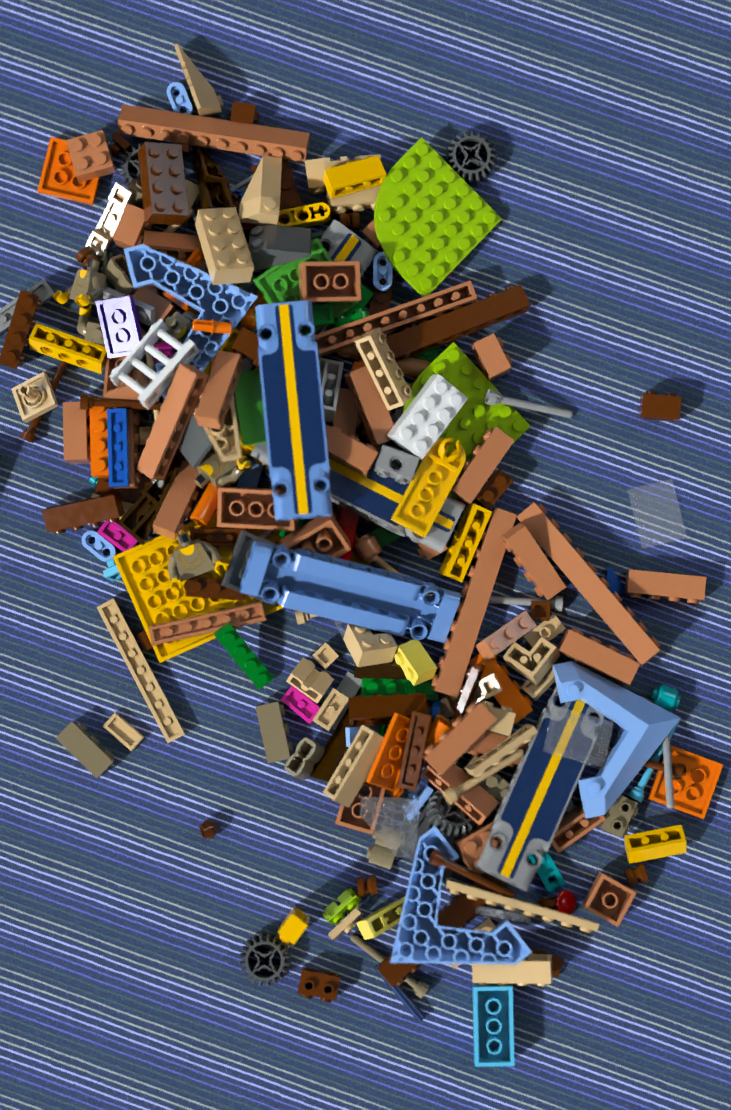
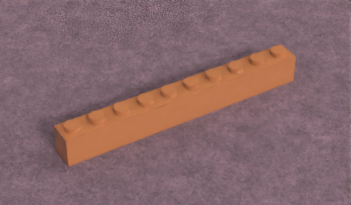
(213, 133)
(396, 317)
(588, 583)
(473, 605)

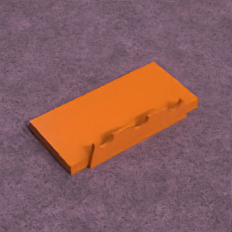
(389, 759)

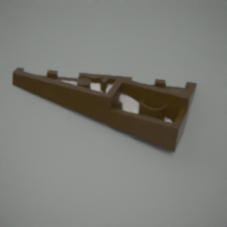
(212, 182)
(141, 516)
(383, 670)
(334, 750)

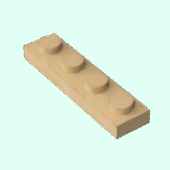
(505, 747)

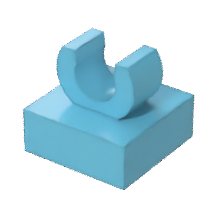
(112, 572)

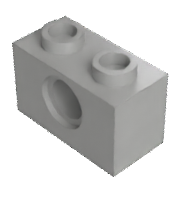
(406, 461)

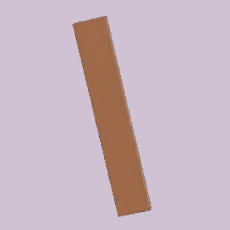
(206, 623)

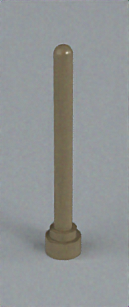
(419, 987)

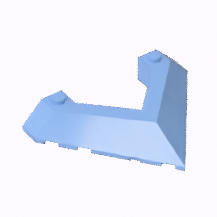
(193, 288)
(643, 726)
(424, 941)

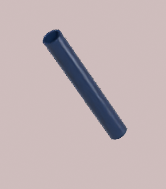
(405, 999)

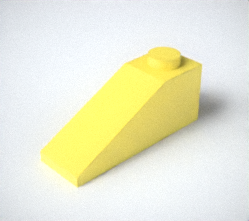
(381, 920)

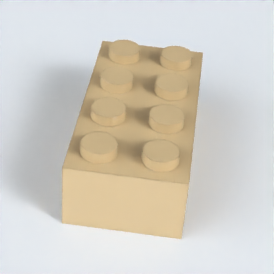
(224, 246)

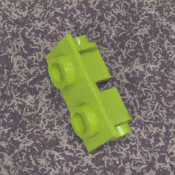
(348, 903)

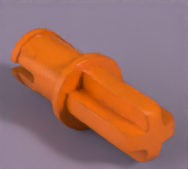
(212, 326)

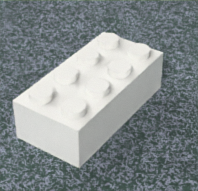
(427, 416)

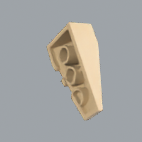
(202, 92)
(316, 167)
(262, 198)
(227, 440)

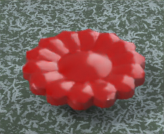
(565, 902)

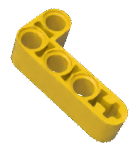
(293, 214)

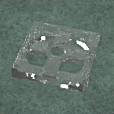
(503, 914)

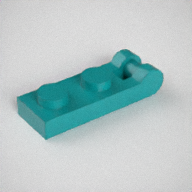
(547, 870)

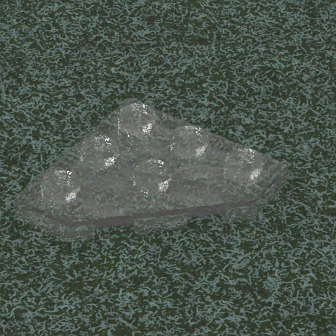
(393, 822)

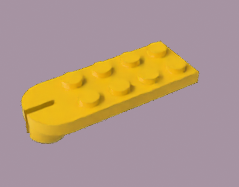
(430, 487)

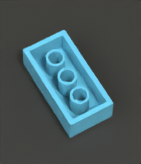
(493, 1025)

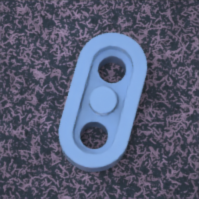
(180, 101)
(382, 272)
(99, 546)

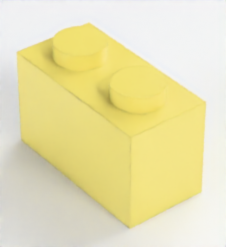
(415, 662)

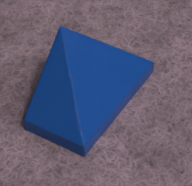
(615, 583)

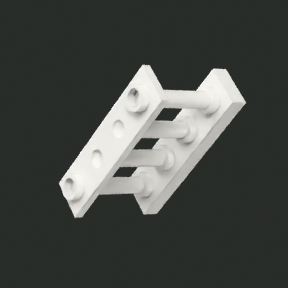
(161, 380)

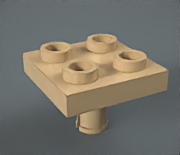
(34, 397)

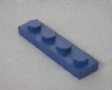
(118, 447)

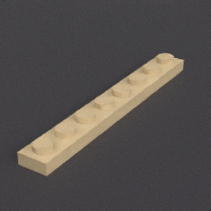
(141, 670)
(529, 908)

